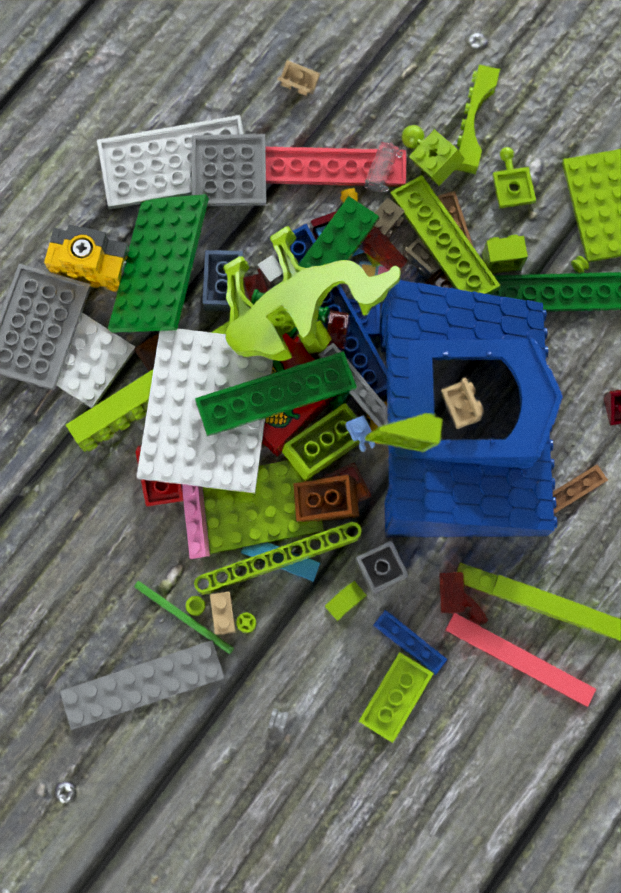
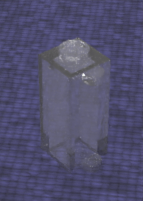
(382, 167)

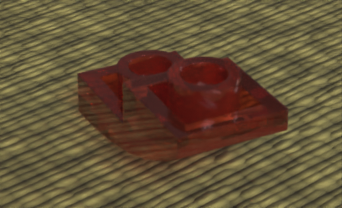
(475, 612)

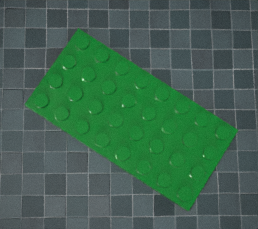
(159, 264)

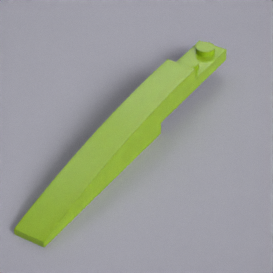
(541, 601)

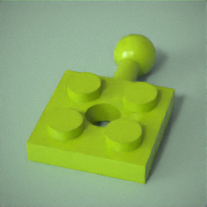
(519, 177)

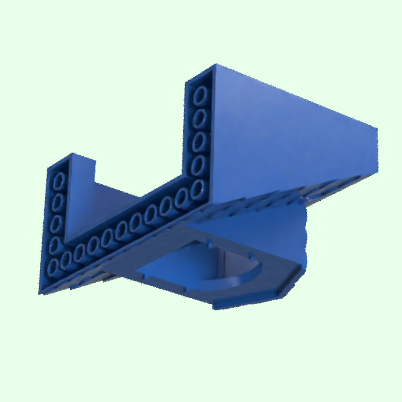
(468, 484)

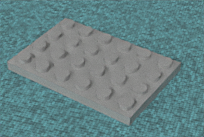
(39, 325)

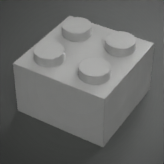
(381, 567)

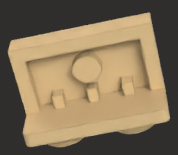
(299, 77)
(462, 403)

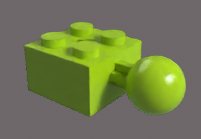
(432, 154)

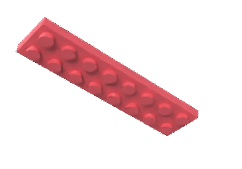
(327, 166)

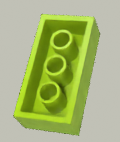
(321, 443)

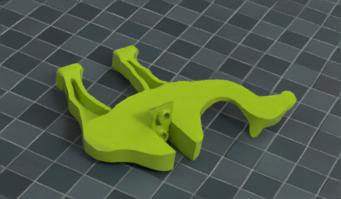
(294, 301)

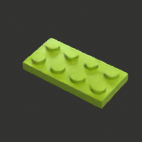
(395, 697)

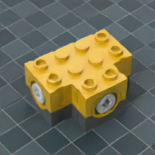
(87, 256)

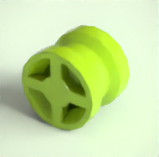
(245, 620)

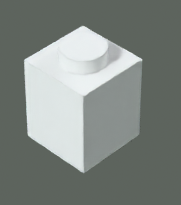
(271, 271)

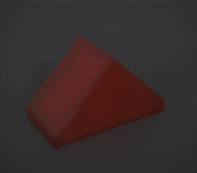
(338, 328)

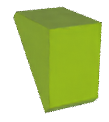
(345, 600)

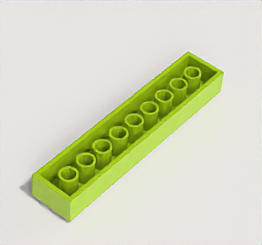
(116, 411)

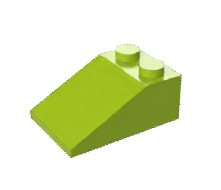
(413, 433)

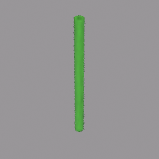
(184, 617)

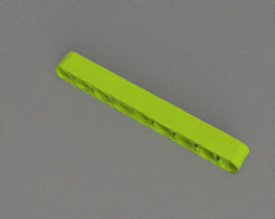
(270, 565)

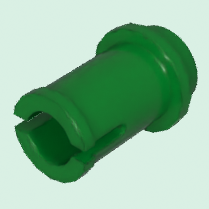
(339, 400)

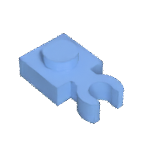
(358, 429)

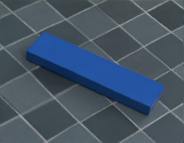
(410, 642)

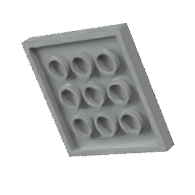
(230, 169)

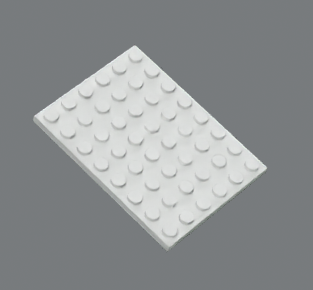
(174, 436)

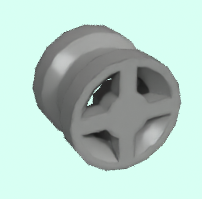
(278, 719)

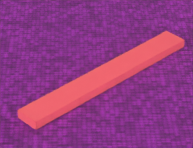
(520, 659)

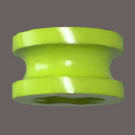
(580, 264)

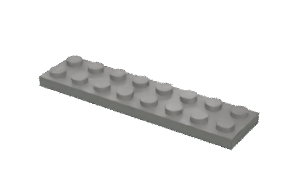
(142, 685)

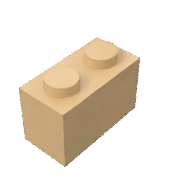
(223, 613)

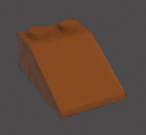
(326, 499)

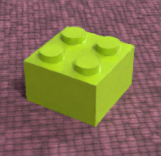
(505, 254)

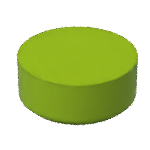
(195, 605)

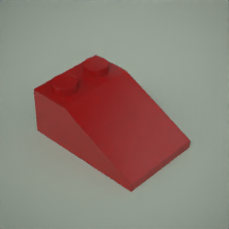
(159, 492)

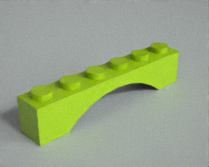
(484, 87)

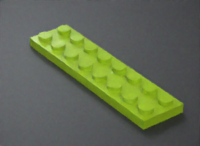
(444, 238)

